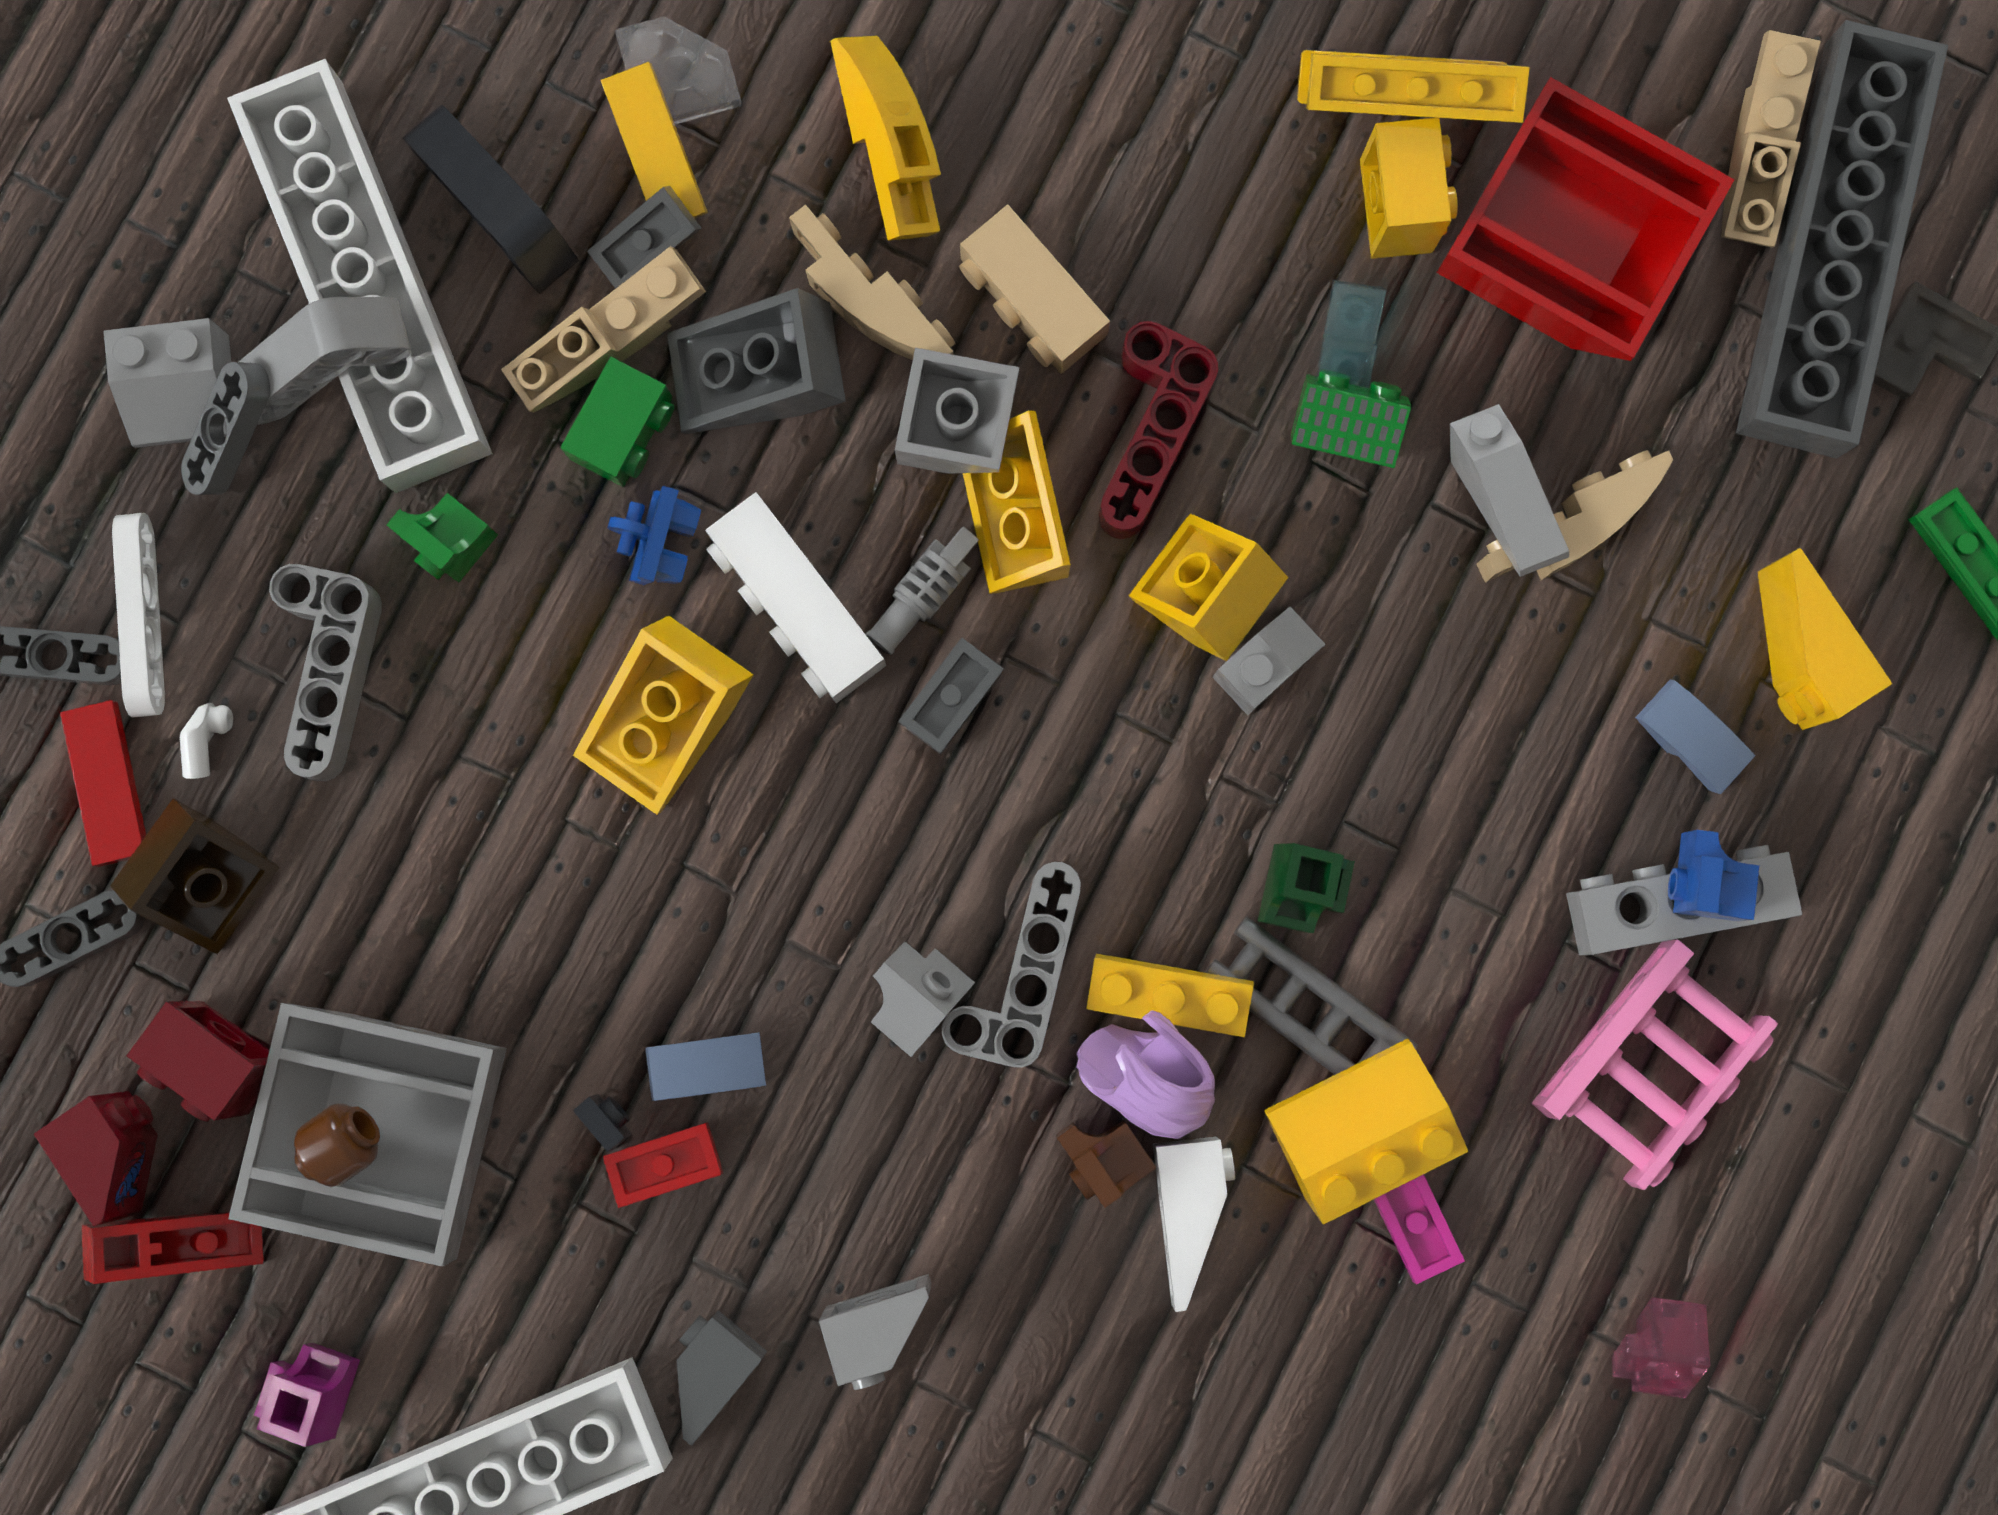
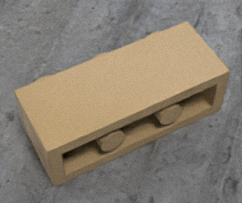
(1032, 290)

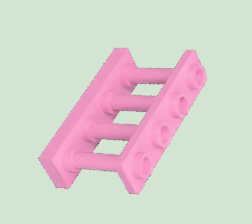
(1601, 1054)

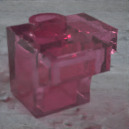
(1667, 1350)

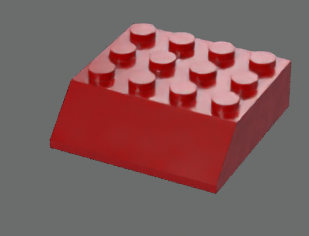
(1585, 225)

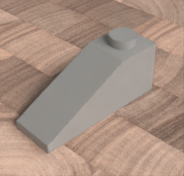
(1506, 489)

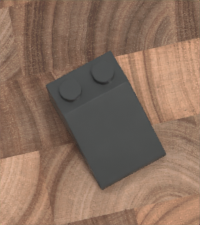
(757, 363)

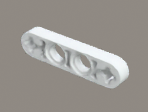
(138, 615)

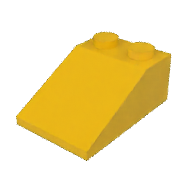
(1813, 647)
(661, 712)

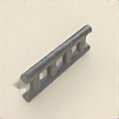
(1303, 976)

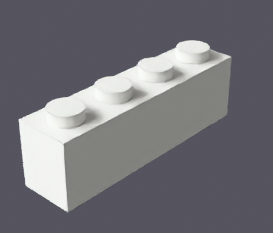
(795, 598)

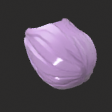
(1149, 1077)

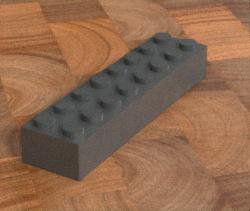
(1842, 240)

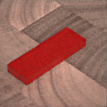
(104, 781)

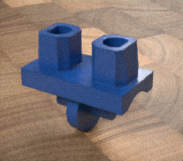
(664, 515)

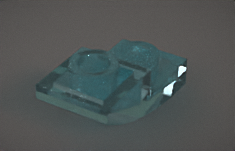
(1352, 330)

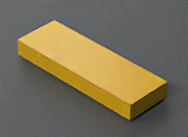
(651, 135)

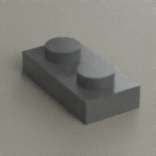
(644, 235)
(951, 696)

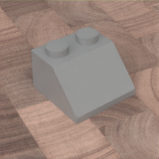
(164, 377)
(955, 413)
(871, 1329)

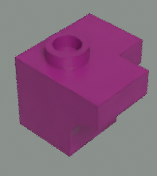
(308, 1397)

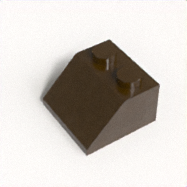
(193, 877)

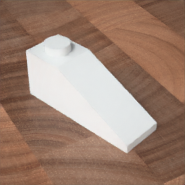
(1191, 1199)

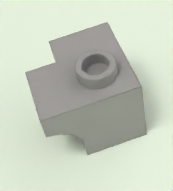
(917, 995)

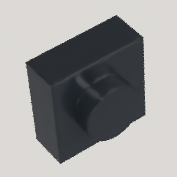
(604, 1120)

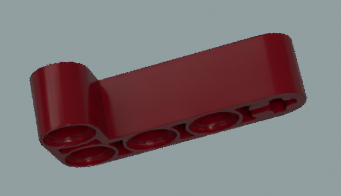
(1150, 437)

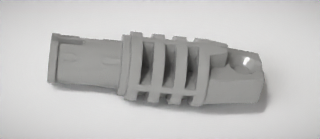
(923, 589)

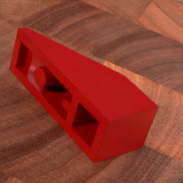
(168, 1246)

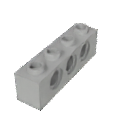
(1603, 929)

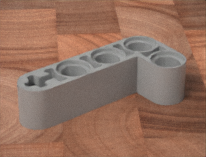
(324, 343)
(318, 674)
(1025, 963)

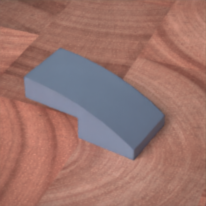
(1696, 736)
(705, 1066)

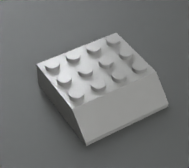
(432, 1116)

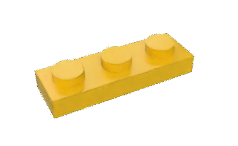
(1179, 994)

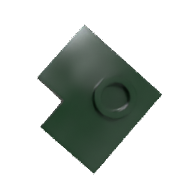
(1302, 885)

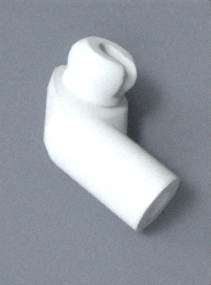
(197, 734)

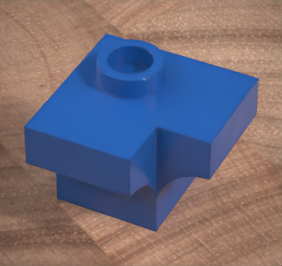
(1710, 881)

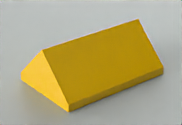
(1018, 513)

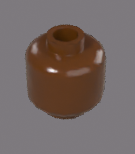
(336, 1144)

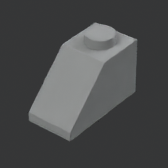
(1268, 660)

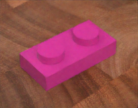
(1419, 1230)

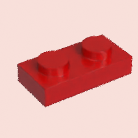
(663, 1165)

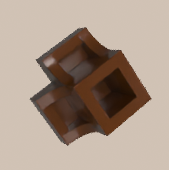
(1105, 1161)

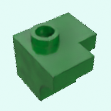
(446, 537)

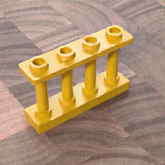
(1412, 86)

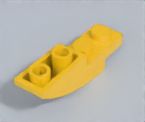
(898, 142)

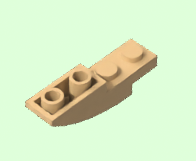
(1766, 138)
(880, 310)
(613, 327)
(1593, 511)

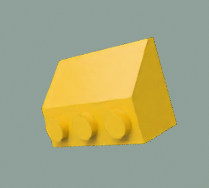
(1365, 1131)

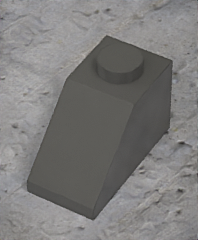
(712, 1370)

